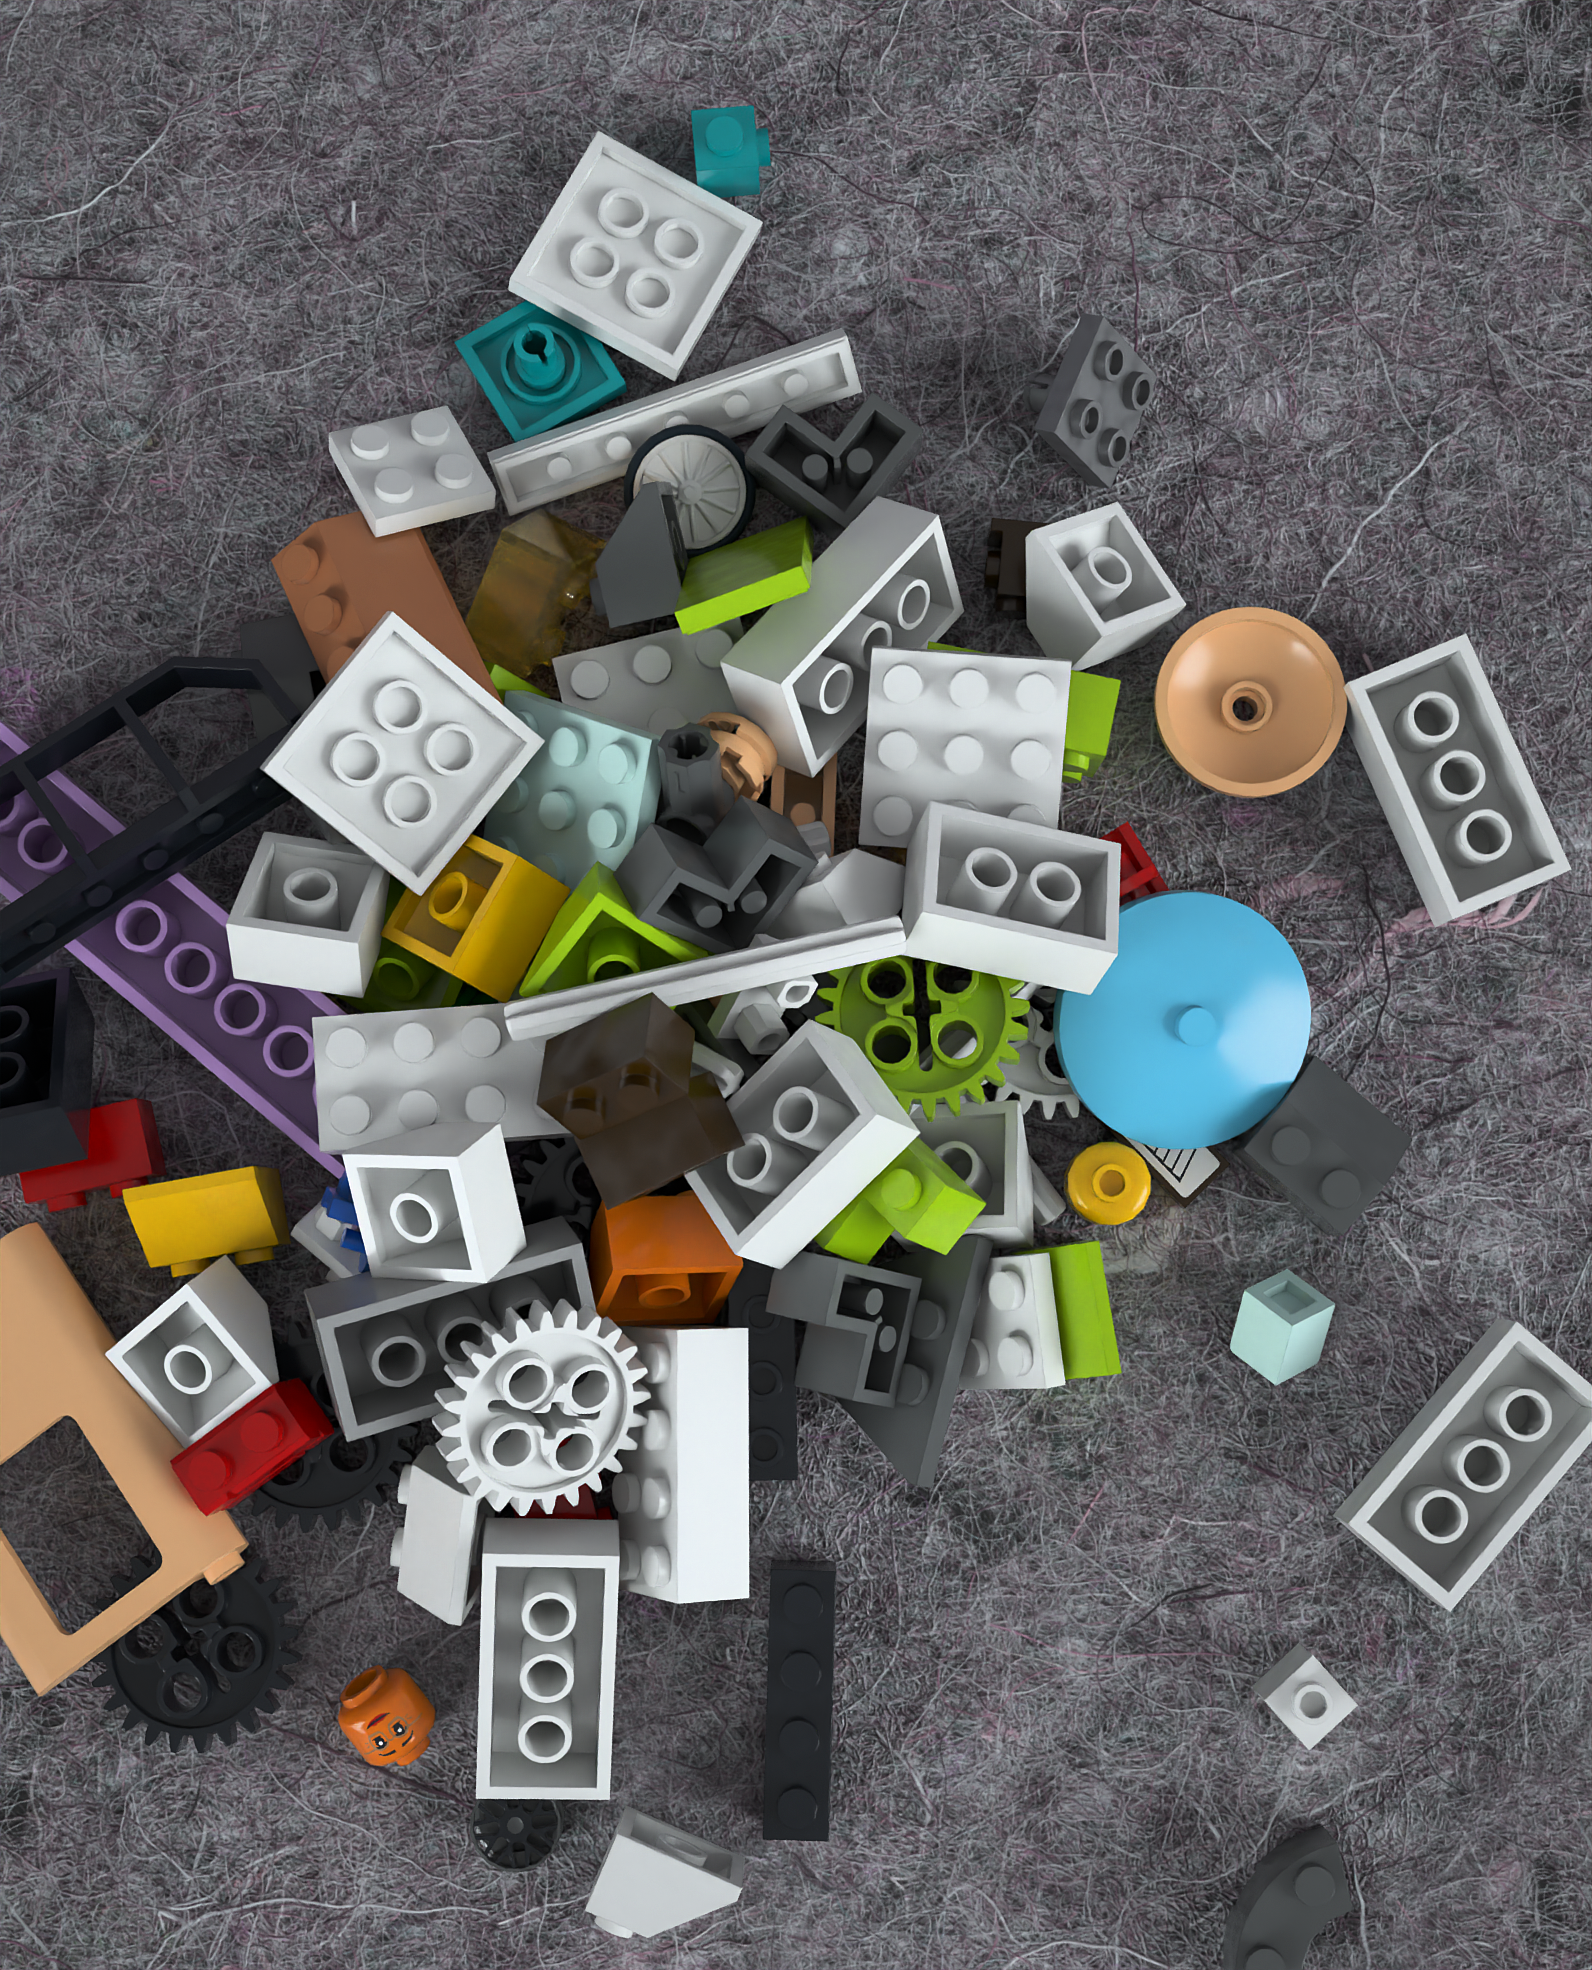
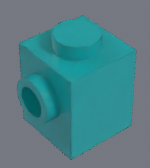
(729, 150)

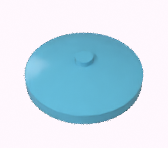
(1188, 1024)

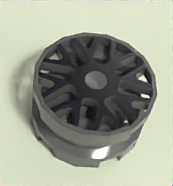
(517, 1831)

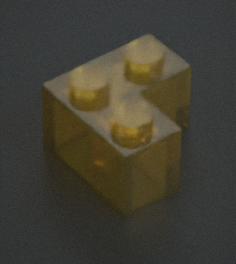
(528, 585)

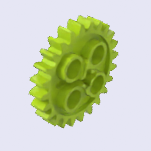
(980, 1009)

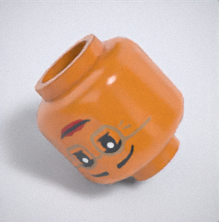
(386, 1716)

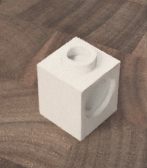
(1304, 1696)

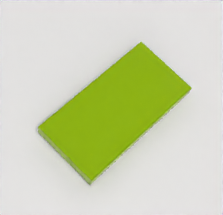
(746, 576)

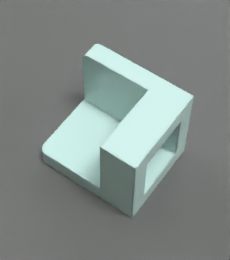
(1281, 1326)

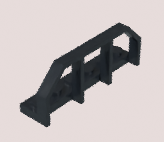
(159, 842)

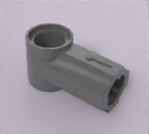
(692, 783)

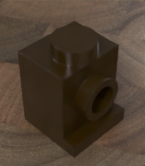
(1007, 567)

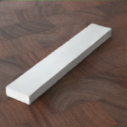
(726, 400)

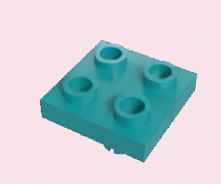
(539, 370)

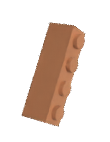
(348, 579)

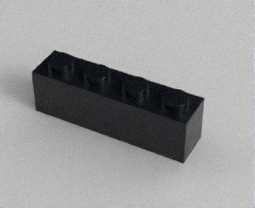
(799, 1700)

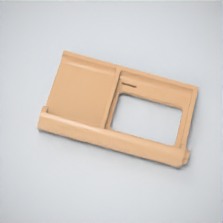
(59, 1368)

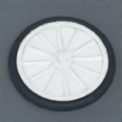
(707, 483)

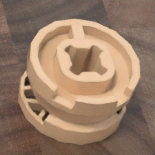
(745, 756)

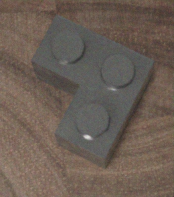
(836, 477)
(722, 889)
(854, 1326)

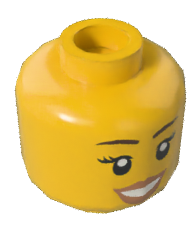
(1107, 1183)

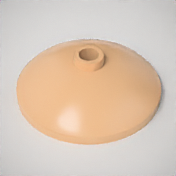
(1276, 669)

